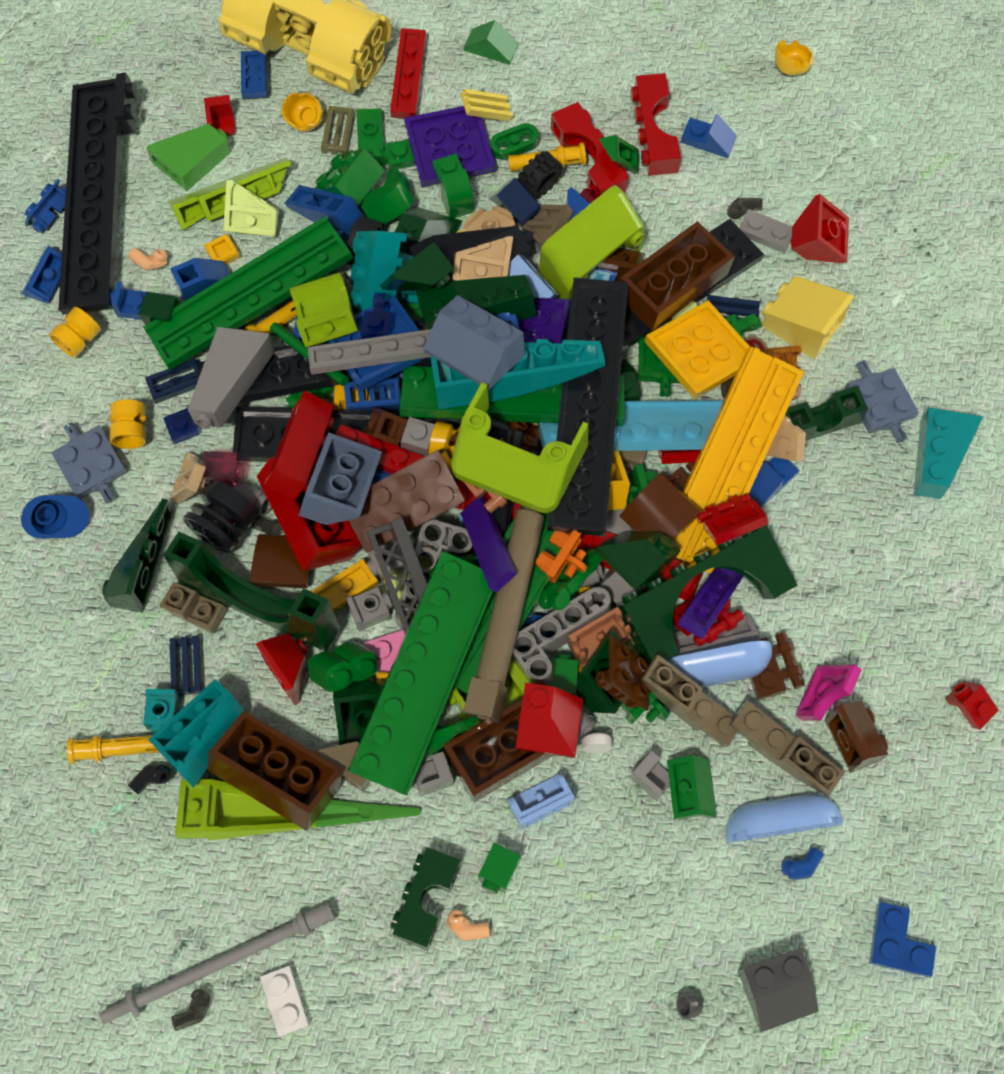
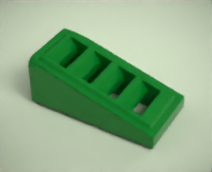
(448, 732)

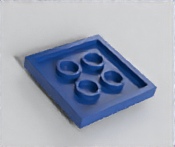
(370, 375)

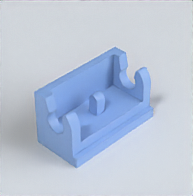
(541, 801)

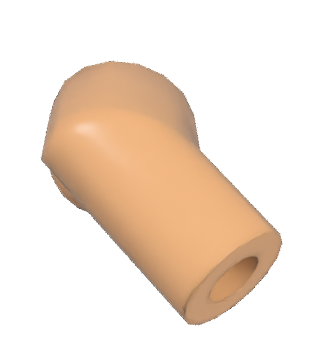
(150, 262)

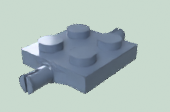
(886, 401)
(89, 462)

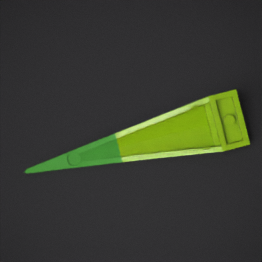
(223, 812)

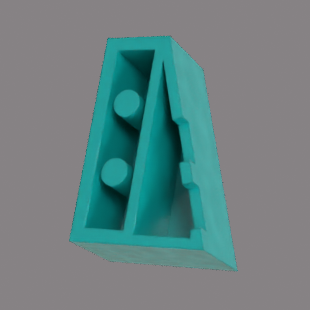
(374, 262)
(941, 448)
(195, 731)

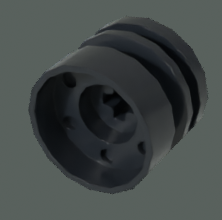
(216, 521)

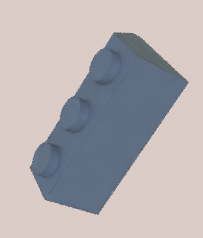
(474, 342)
(340, 481)

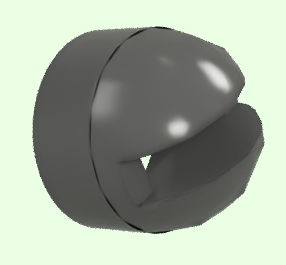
(689, 1005)

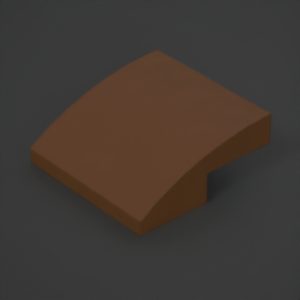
(661, 509)
(276, 564)

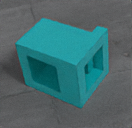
(160, 698)

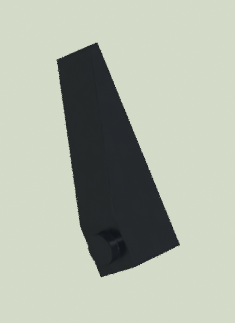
(459, 241)

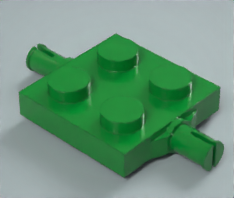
(653, 369)

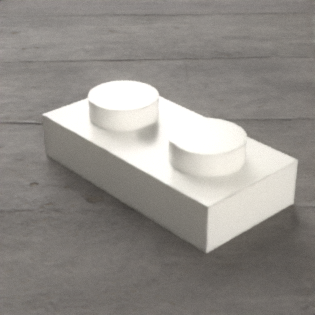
(284, 1001)

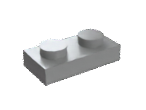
(766, 231)

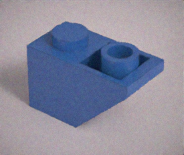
(197, 275)

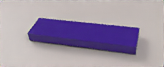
(488, 544)
(710, 601)

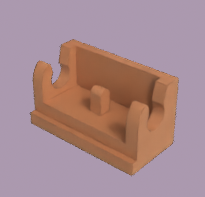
(587, 639)

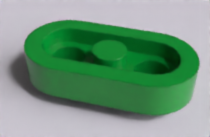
(512, 141)

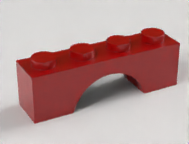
(574, 126)
(660, 150)

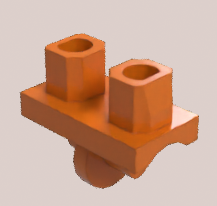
(554, 566)

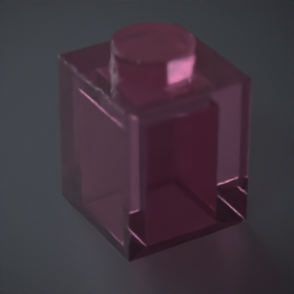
(223, 467)

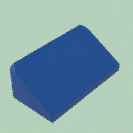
(44, 276)

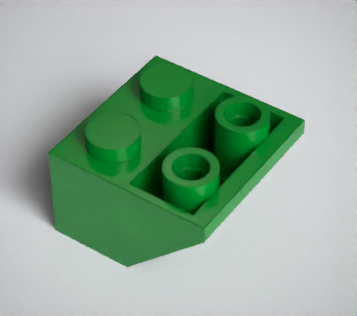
(351, 175)

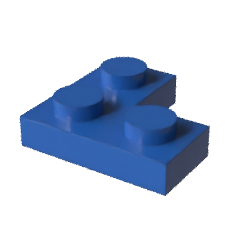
(892, 949)

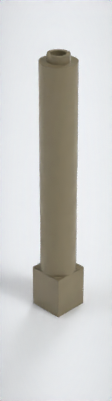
(487, 690)

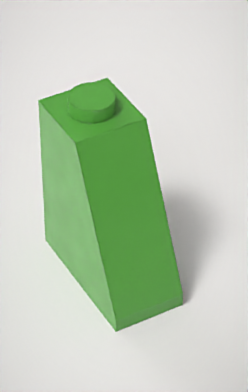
(190, 154)

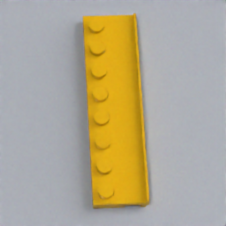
(738, 441)

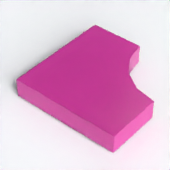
(825, 688)

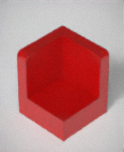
(220, 114)

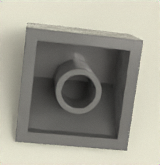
(779, 990)

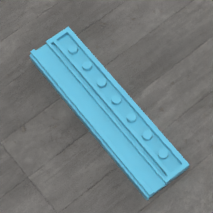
(657, 425)

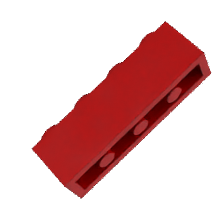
(300, 445)

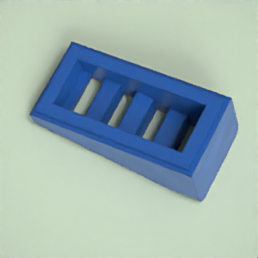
(384, 404)

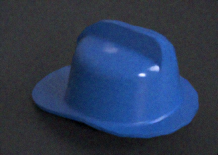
(54, 516)

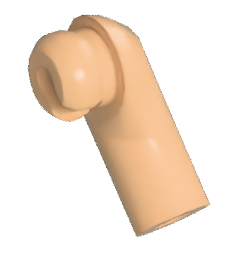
(465, 929)

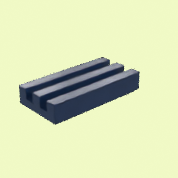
(734, 306)
(176, 385)
(184, 642)

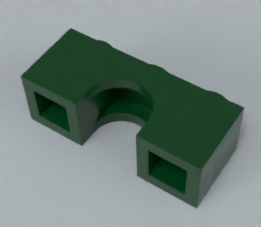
(839, 412)
(433, 871)

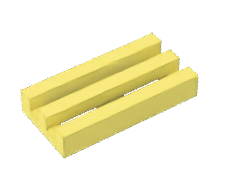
(486, 101)

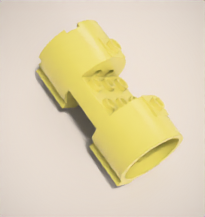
(340, 38)

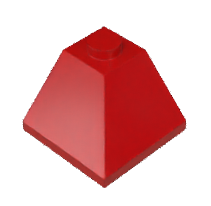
(821, 232)
(286, 662)
(549, 721)

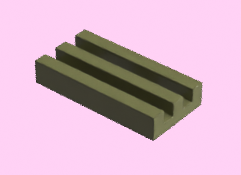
(335, 147)

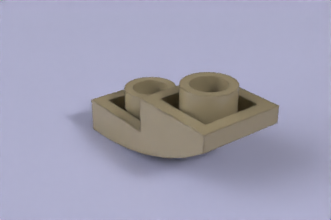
(193, 608)

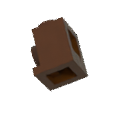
(386, 426)

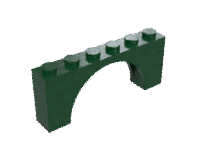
(652, 609)
(304, 618)

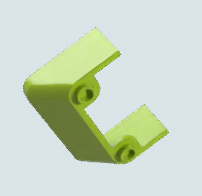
(590, 240)
(508, 470)

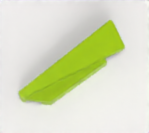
(210, 201)

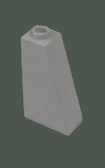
(228, 373)

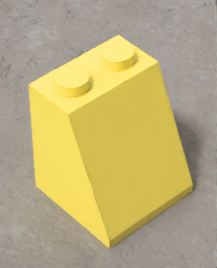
(806, 314)

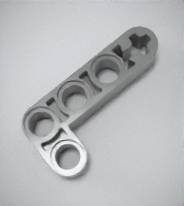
(432, 550)
(556, 622)

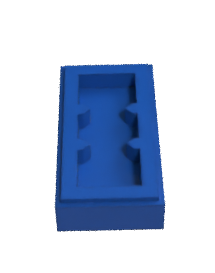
(253, 74)

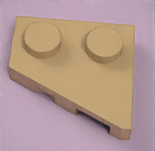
(483, 260)
(788, 442)

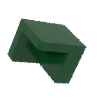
(157, 307)

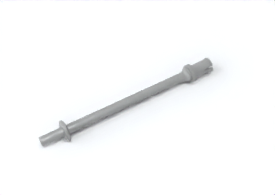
(301, 925)

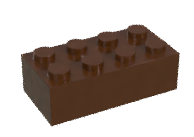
(676, 275)
(413, 493)
(488, 754)
(275, 770)

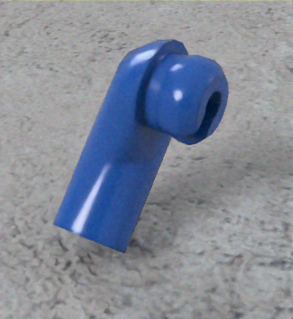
(802, 868)

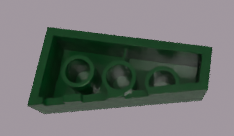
(491, 294)

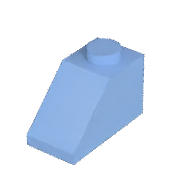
(540, 287)

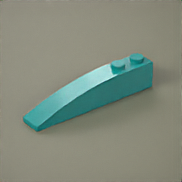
(540, 368)

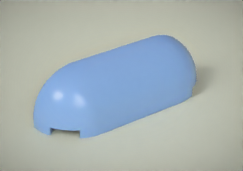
(725, 663)
(782, 817)

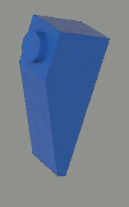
(317, 203)

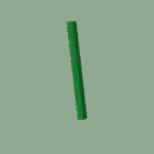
(299, 346)

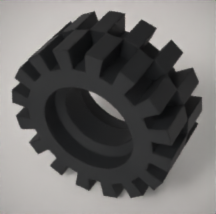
(540, 174)

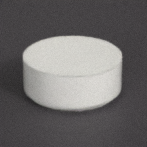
(596, 743)

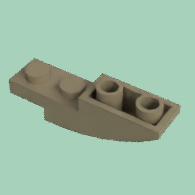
(688, 701)
(785, 750)

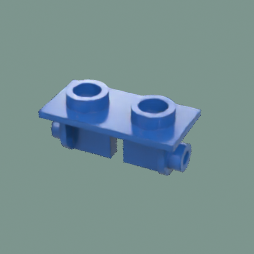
(39, 213)

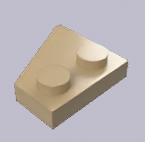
(189, 480)

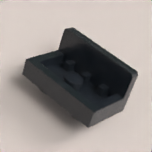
(125, 103)

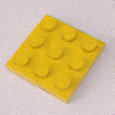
(699, 349)

